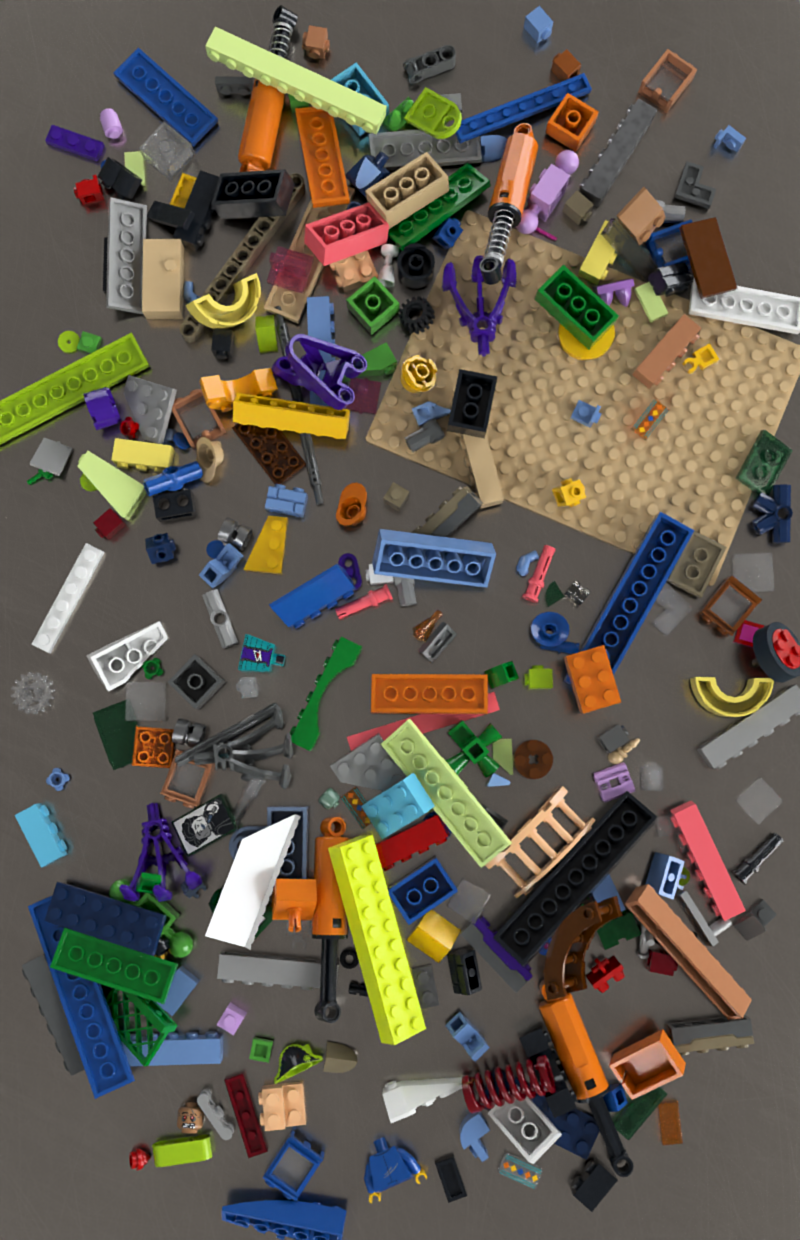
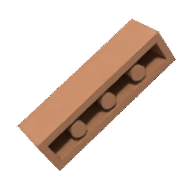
(666, 352)

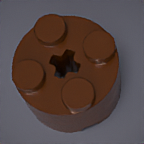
(543, 759)

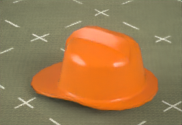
(351, 505)

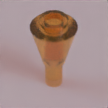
(423, 630)

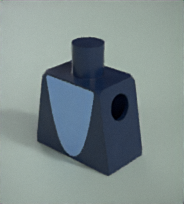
(368, 171)

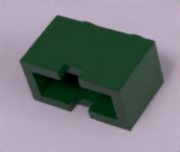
(617, 929)

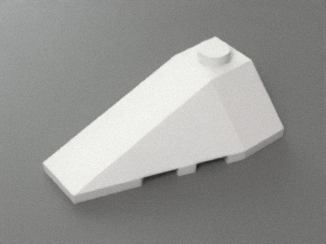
(123, 657)

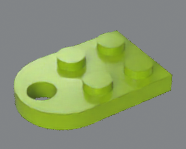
(432, 113)

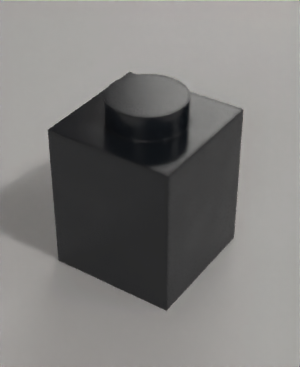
(222, 343)

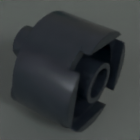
(415, 276)

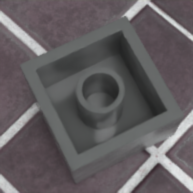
(196, 682)

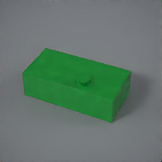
(576, 307)

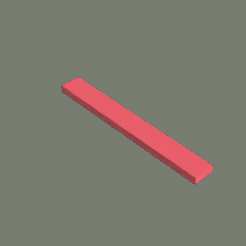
(424, 723)

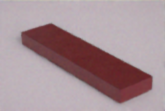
(246, 1114)

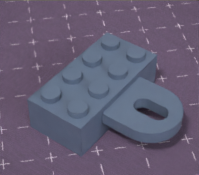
(296, 860)

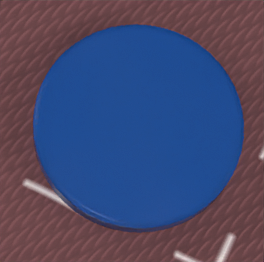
(181, 441)
(214, 548)

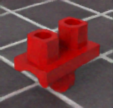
(603, 972)

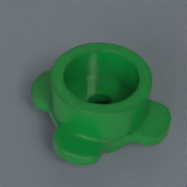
(152, 663)

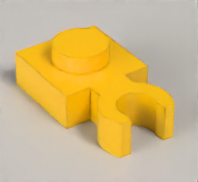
(702, 357)

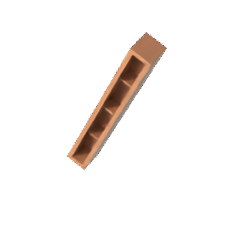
(688, 952)

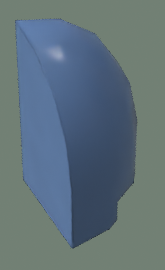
(492, 147)

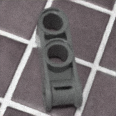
(440, 64)

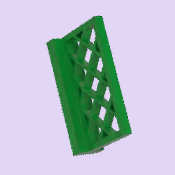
(154, 1016)

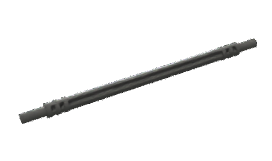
(306, 440)

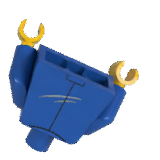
(389, 1169)

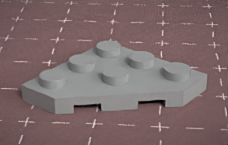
(150, 406)
(368, 766)

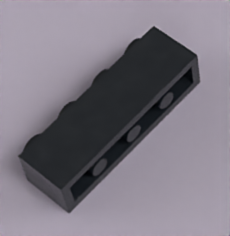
(200, 204)

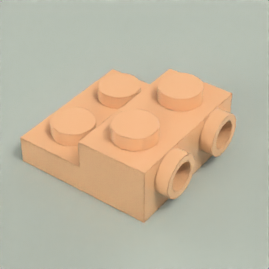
(354, 271)
(282, 1105)

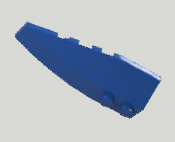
(289, 1219)

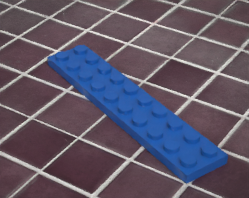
(86, 1014)

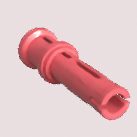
(536, 582)
(372, 598)

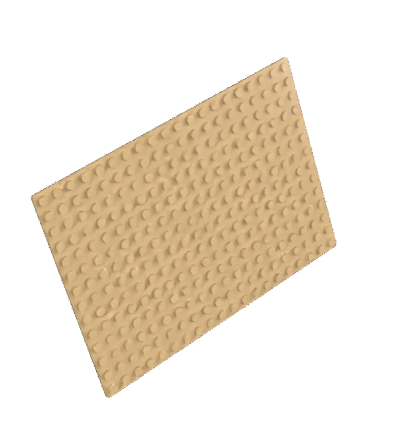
(680, 469)

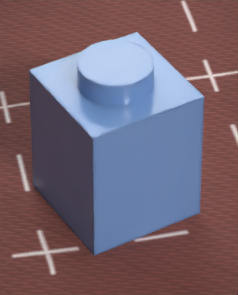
(538, 24)

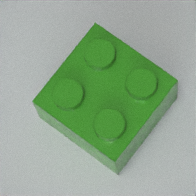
(373, 305)

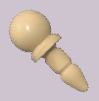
(620, 753)

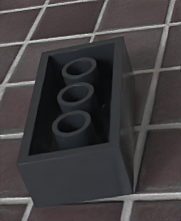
(253, 194)

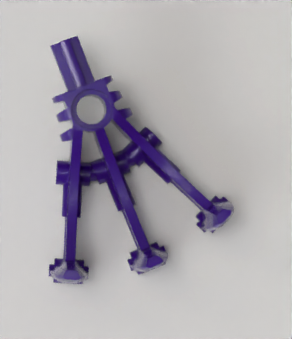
(481, 318)
(154, 822)

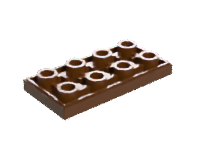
(708, 257)
(271, 451)

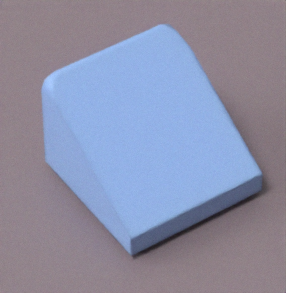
(496, 780)

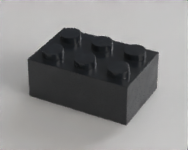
(472, 403)

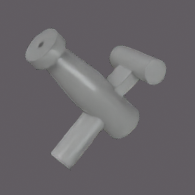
(646, 941)

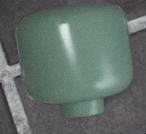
(329, 799)

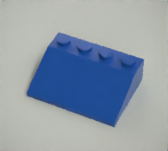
(314, 596)

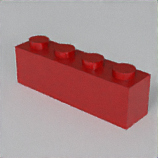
(411, 840)

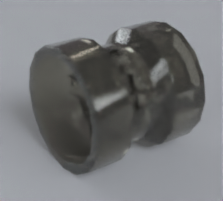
(577, 593)

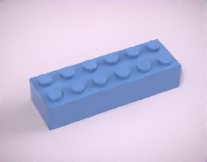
(433, 558)

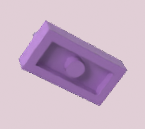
(622, 290)

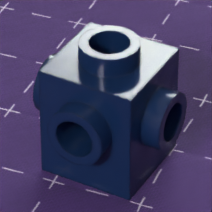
(160, 548)

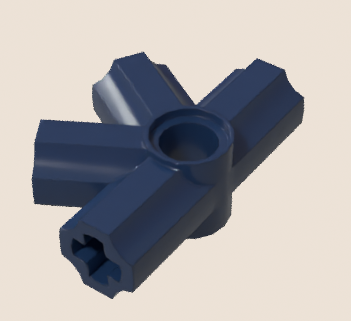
(770, 518)

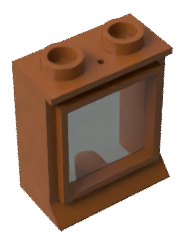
(729, 606)

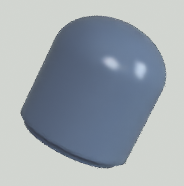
(169, 436)

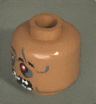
(190, 1118)

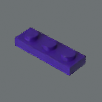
(74, 143)

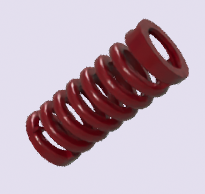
(477, 1106)

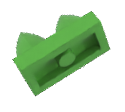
(395, 120)

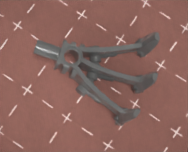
(241, 751)

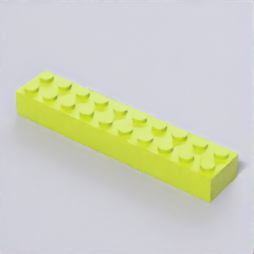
(377, 939)

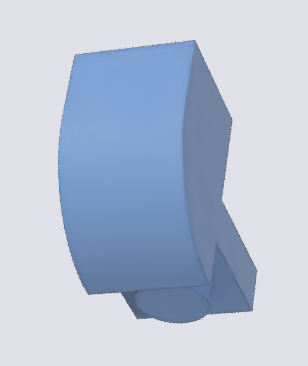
(221, 567)
(467, 1036)
(471, 1129)

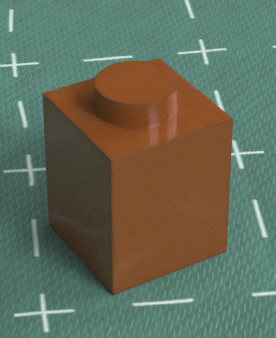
(565, 66)

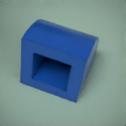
(615, 1098)

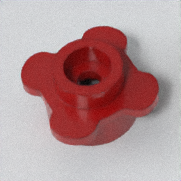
(129, 427)

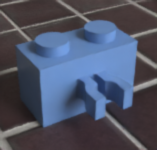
(665, 875)

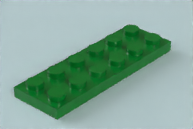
(463, 187)
(114, 965)

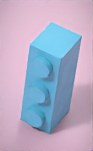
(41, 834)

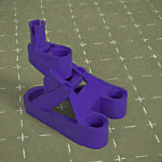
(299, 372)

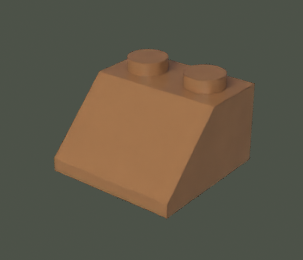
(641, 216)

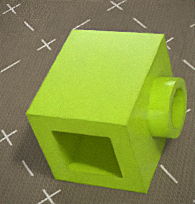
(539, 678)

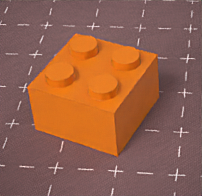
(571, 122)

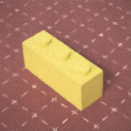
(598, 259)
(142, 455)

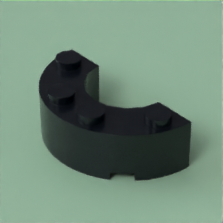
(536, 1045)

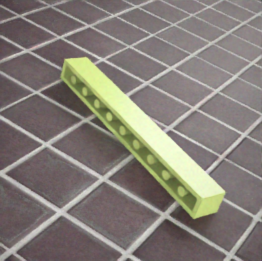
(295, 80)

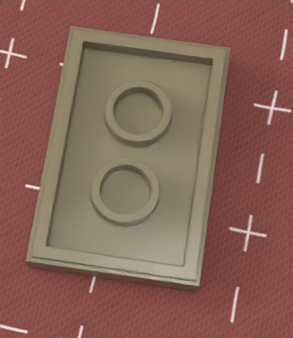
(697, 564)

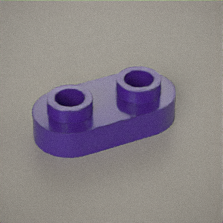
(354, 570)

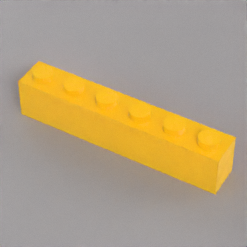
(290, 416)

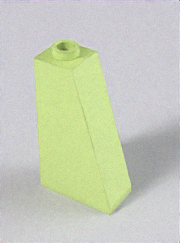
(117, 487)

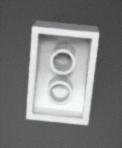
(526, 1127)

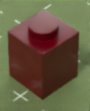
(109, 524)
(661, 962)

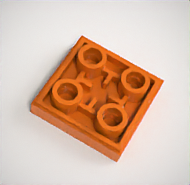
(153, 747)

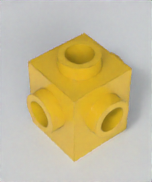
(569, 492)

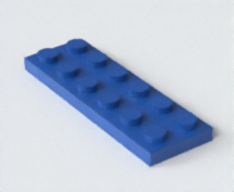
(165, 96)

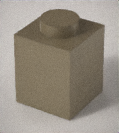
(578, 208)
(396, 497)

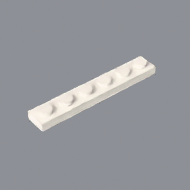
(68, 598)

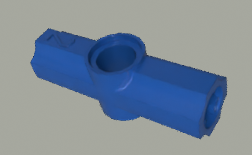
(172, 478)

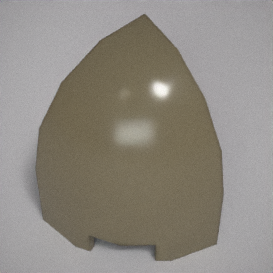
(339, 1058)

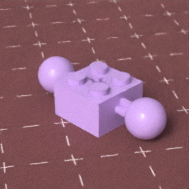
(548, 191)

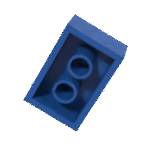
(422, 890)

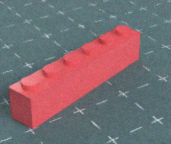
(707, 861)

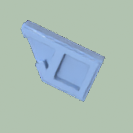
(429, 411)

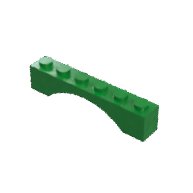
(343, 657)

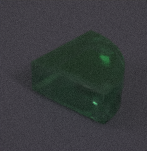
(553, 594)

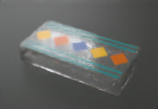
(520, 1170)

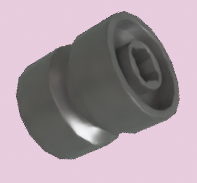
(228, 531)
(182, 733)

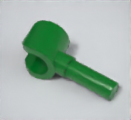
(46, 475)

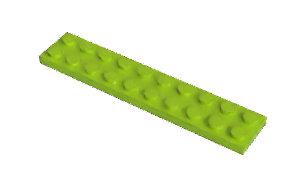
(66, 386)

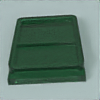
(116, 734)

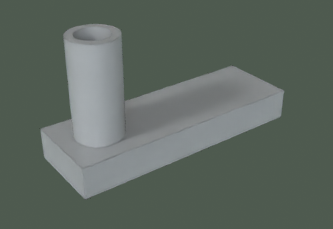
(706, 933)

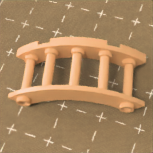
(529, 830)

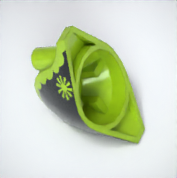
(295, 1060)

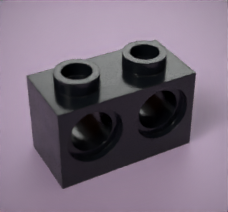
(174, 510)

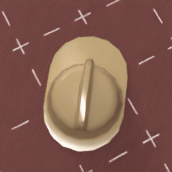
(209, 457)

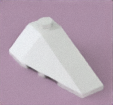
(405, 1096)

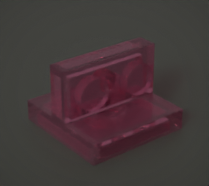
(289, 269)

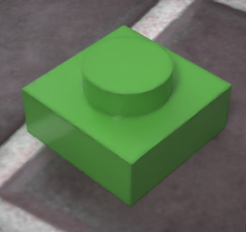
(89, 343)
(261, 1049)

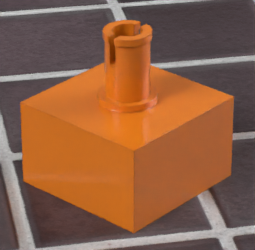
(294, 901)

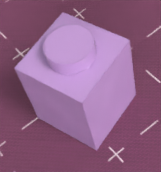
(231, 1018)

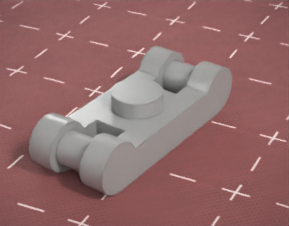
(215, 1115)

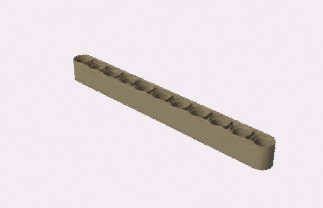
(242, 266)

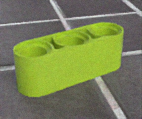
(182, 1150)

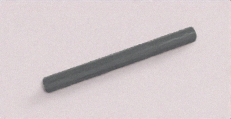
(225, 735)

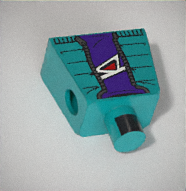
(259, 655)

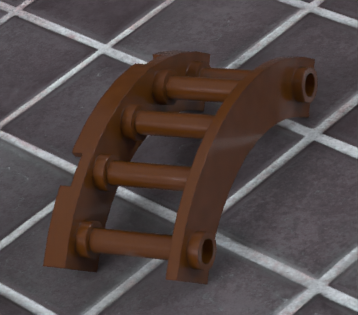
(569, 944)

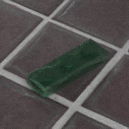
(638, 1112)

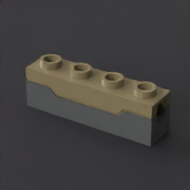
(451, 513)
(711, 1034)

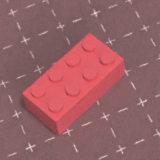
(346, 234)

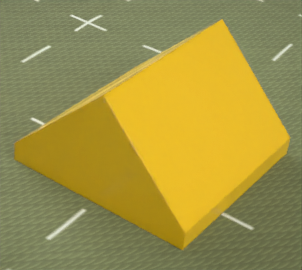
(434, 935)

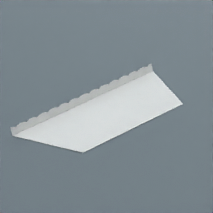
(251, 883)

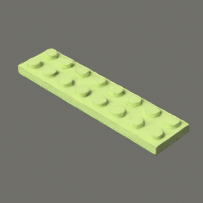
(450, 796)

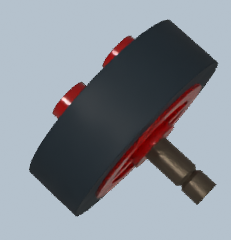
(777, 652)

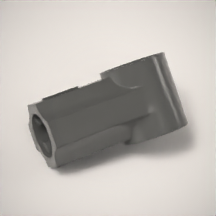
(429, 433)

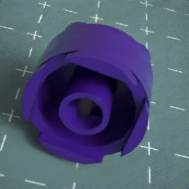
(102, 408)

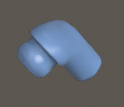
(188, 293)
(524, 561)

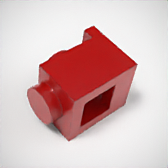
(89, 190)

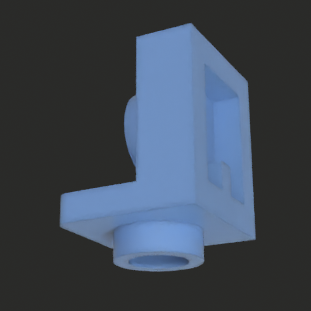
(730, 137)
(586, 414)

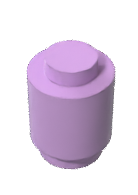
(110, 123)

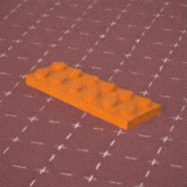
(322, 157)
(429, 694)

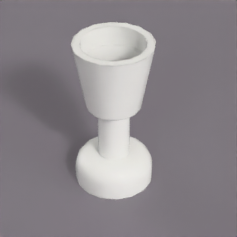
(386, 273)

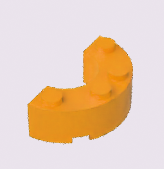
(221, 394)

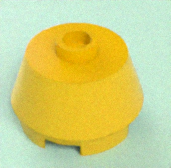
(418, 374)

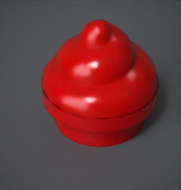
(138, 1159)

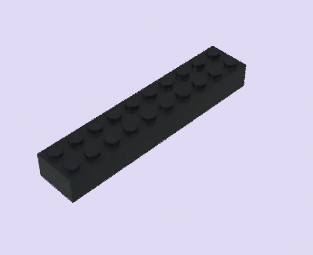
(575, 878)

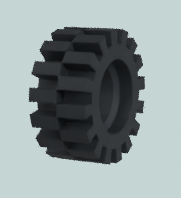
(410, 308)

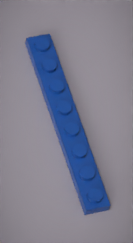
(521, 108)

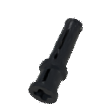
(752, 864)

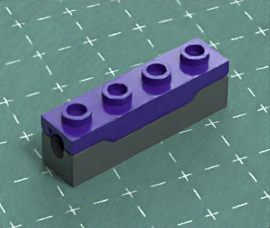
(482, 940)

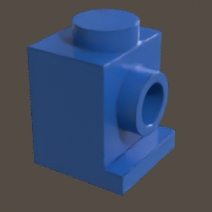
(443, 235)

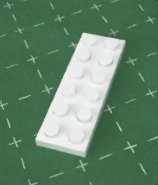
(749, 308)

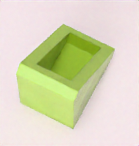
(266, 334)

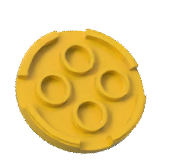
(578, 351)

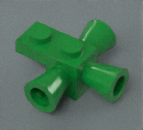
(473, 748)

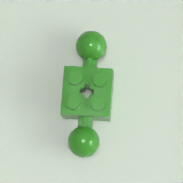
(180, 942)

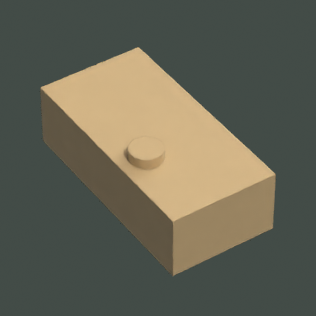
(408, 189)
(163, 279)

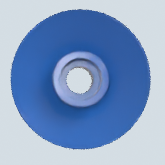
(553, 622)

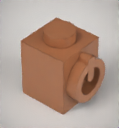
(316, 42)

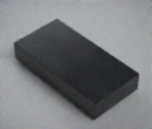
(450, 1178)

